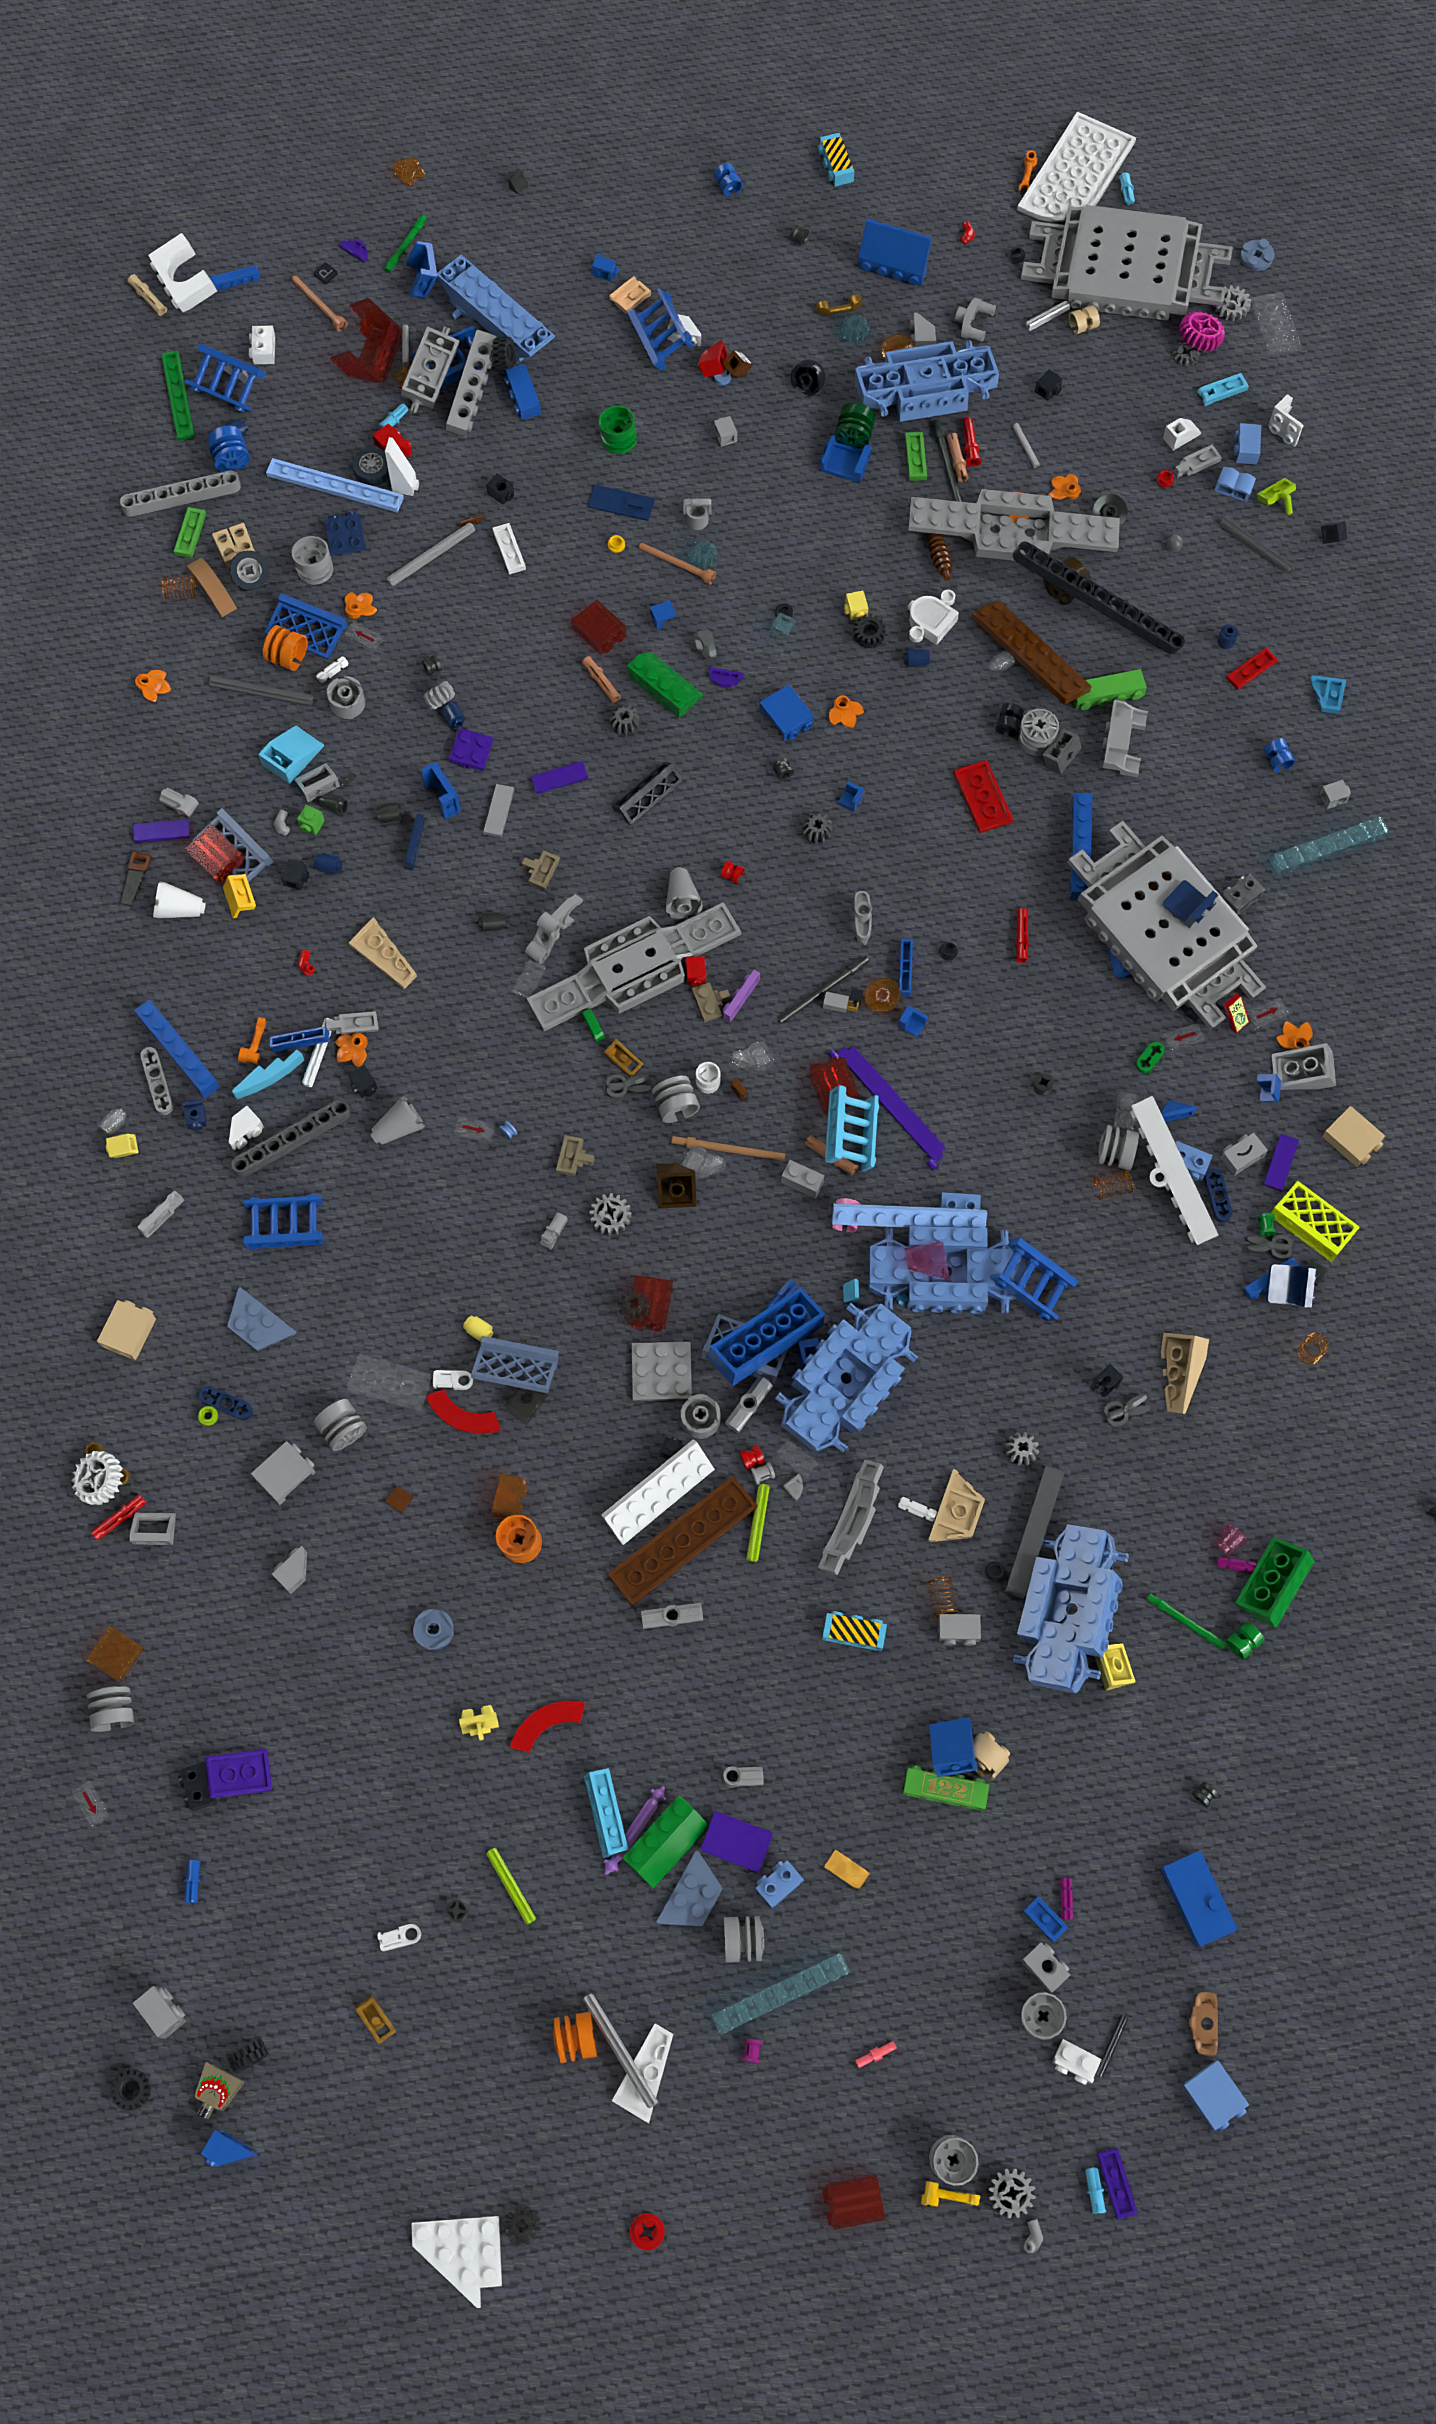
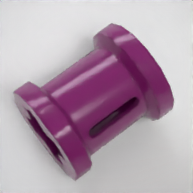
(751, 2050)

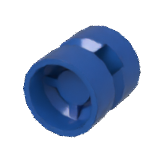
(728, 179)
(1278, 754)

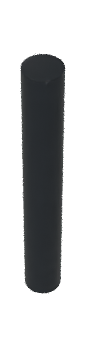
(1111, 2046)

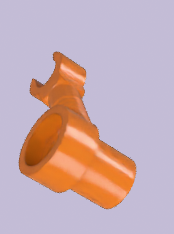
(1030, 162)
(251, 1055)

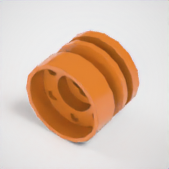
(284, 646)
(514, 1528)
(574, 2037)

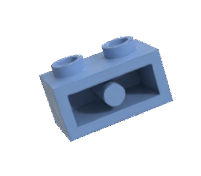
(1248, 443)
(1195, 1160)
(960, 1201)
(778, 1884)

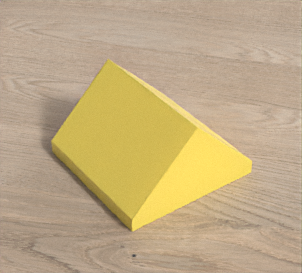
(1115, 1667)

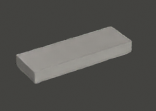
(498, 810)

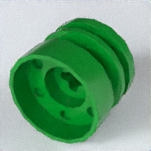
(617, 429)

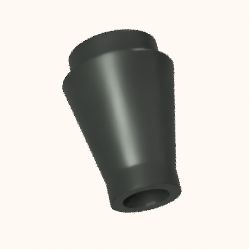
(335, 804)

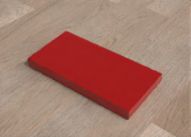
(983, 796)

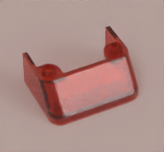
(379, 348)

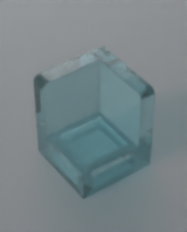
(783, 625)

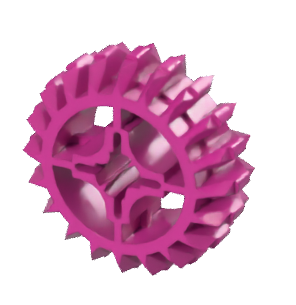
(1201, 331)

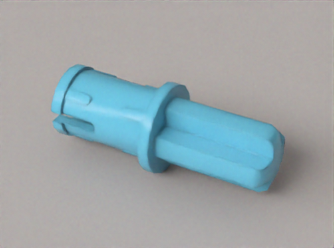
(1127, 188)
(393, 417)
(1095, 2190)

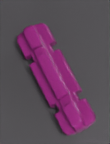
(1235, 1564)
(1066, 1898)

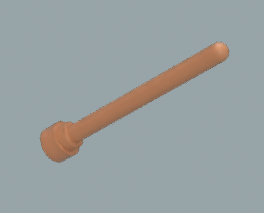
(337, 321)
(706, 575)

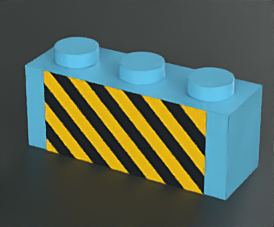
(836, 159)
(854, 1631)

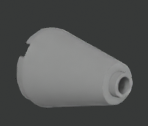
(682, 895)
(397, 1122)

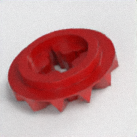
(657, 2234)

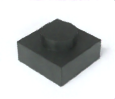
(1320, 1271)

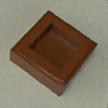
(739, 1089)
(399, 1499)

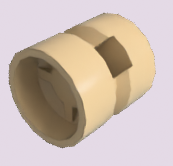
(1084, 319)

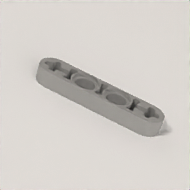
(156, 1081)

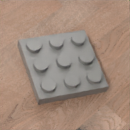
(661, 1371)

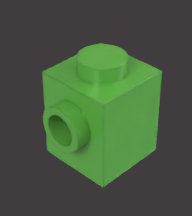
(310, 820)

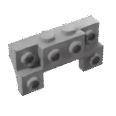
(1117, 742)

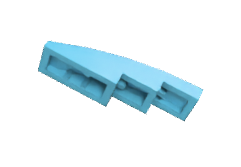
(263, 1078)

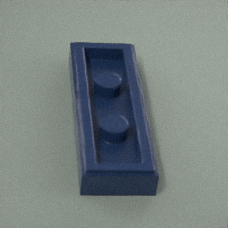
(414, 842)

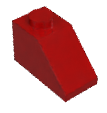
(712, 360)

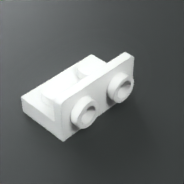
(1076, 2061)

